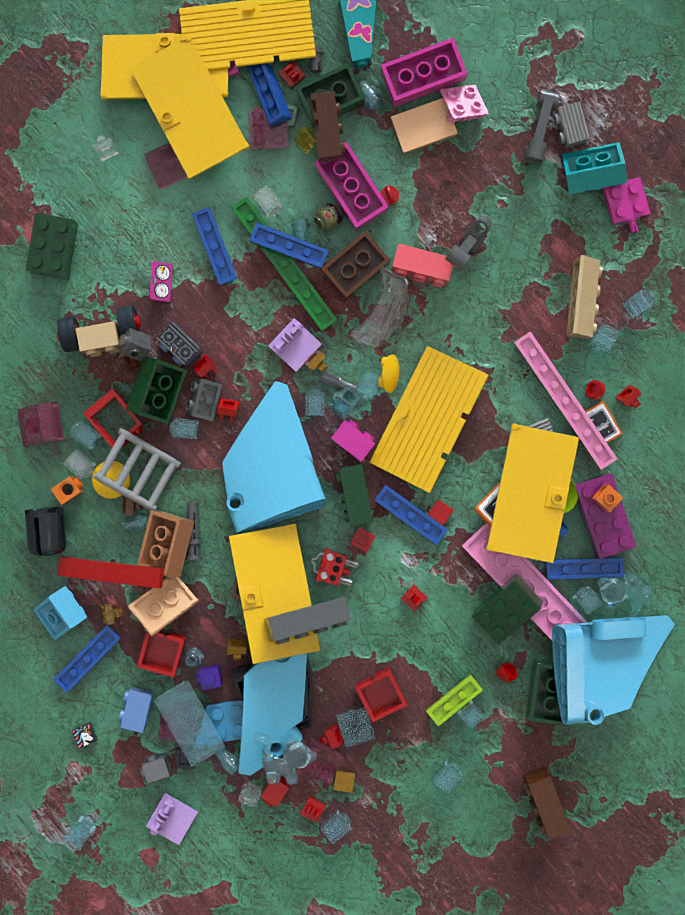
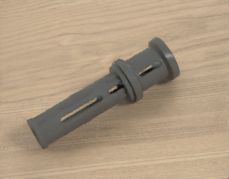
(193, 550)

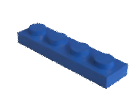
(289, 245)
(214, 246)
(411, 514)
(585, 568)
(87, 658)

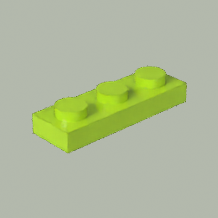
(454, 700)

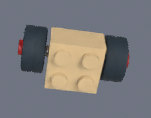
(99, 337)

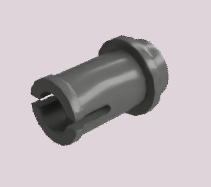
(316, 62)

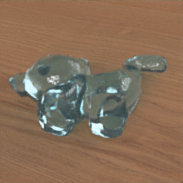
(615, 592)
(295, 756)

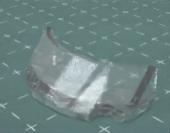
(388, 311)

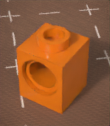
(60, 493)
(607, 498)

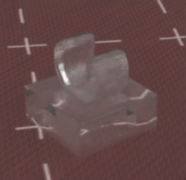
(105, 148)

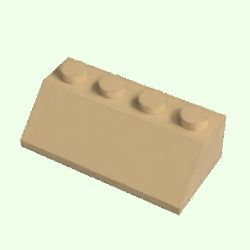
(583, 298)

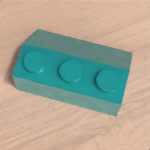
(594, 168)

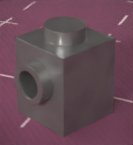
(135, 344)
(156, 767)

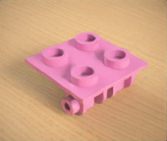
(463, 103)

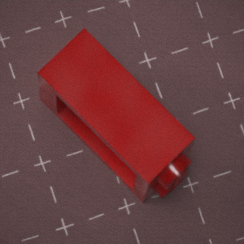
(103, 403)

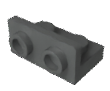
(203, 399)

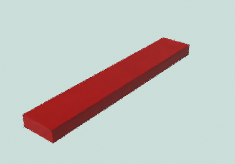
(110, 572)

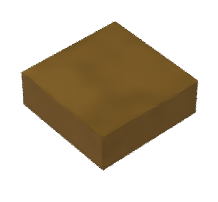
(344, 781)

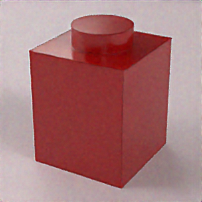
(274, 793)

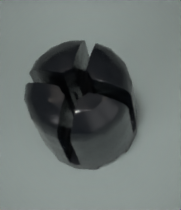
(46, 531)

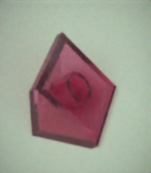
(165, 166)

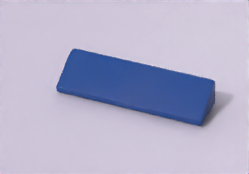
(269, 93)

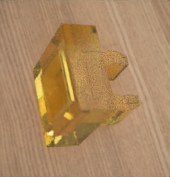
(305, 139)
(109, 613)

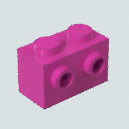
(353, 440)

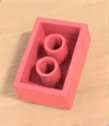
(422, 266)

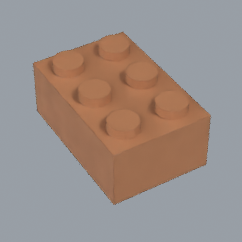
(166, 542)

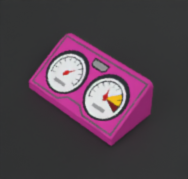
(161, 281)

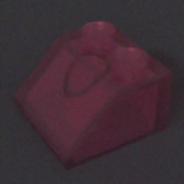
(40, 424)

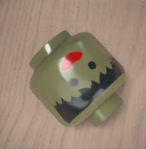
(328, 217)

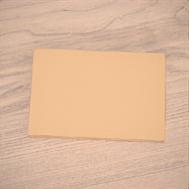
(423, 126)
(162, 605)

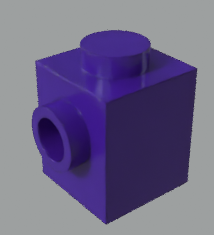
(210, 677)

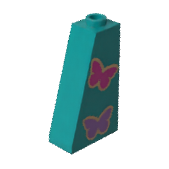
(359, 28)

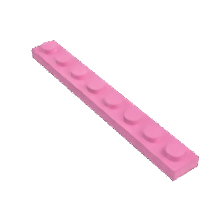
(565, 400)

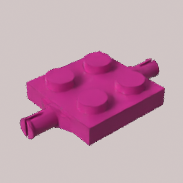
(626, 203)

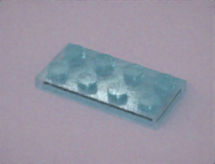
(189, 723)

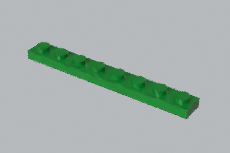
(288, 270)

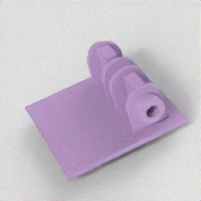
(295, 344)
(171, 819)

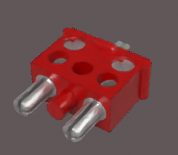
(326, 566)

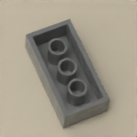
(311, 618)

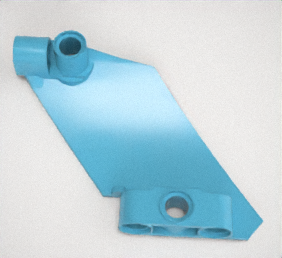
(271, 707)

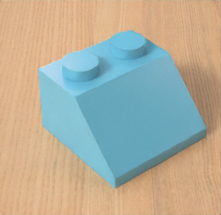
(60, 613)

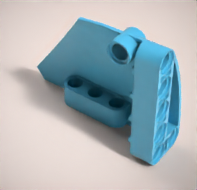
(271, 466)
(604, 664)

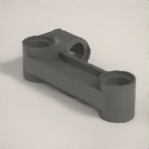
(536, 148)
(469, 243)

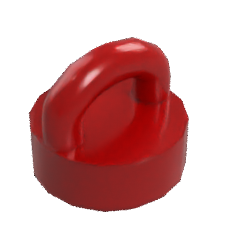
(390, 195)
(595, 389)
(507, 672)

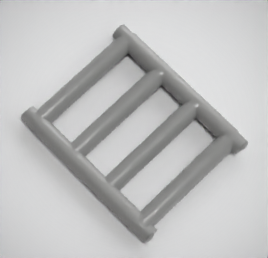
(156, 455)

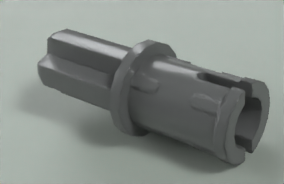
(335, 381)

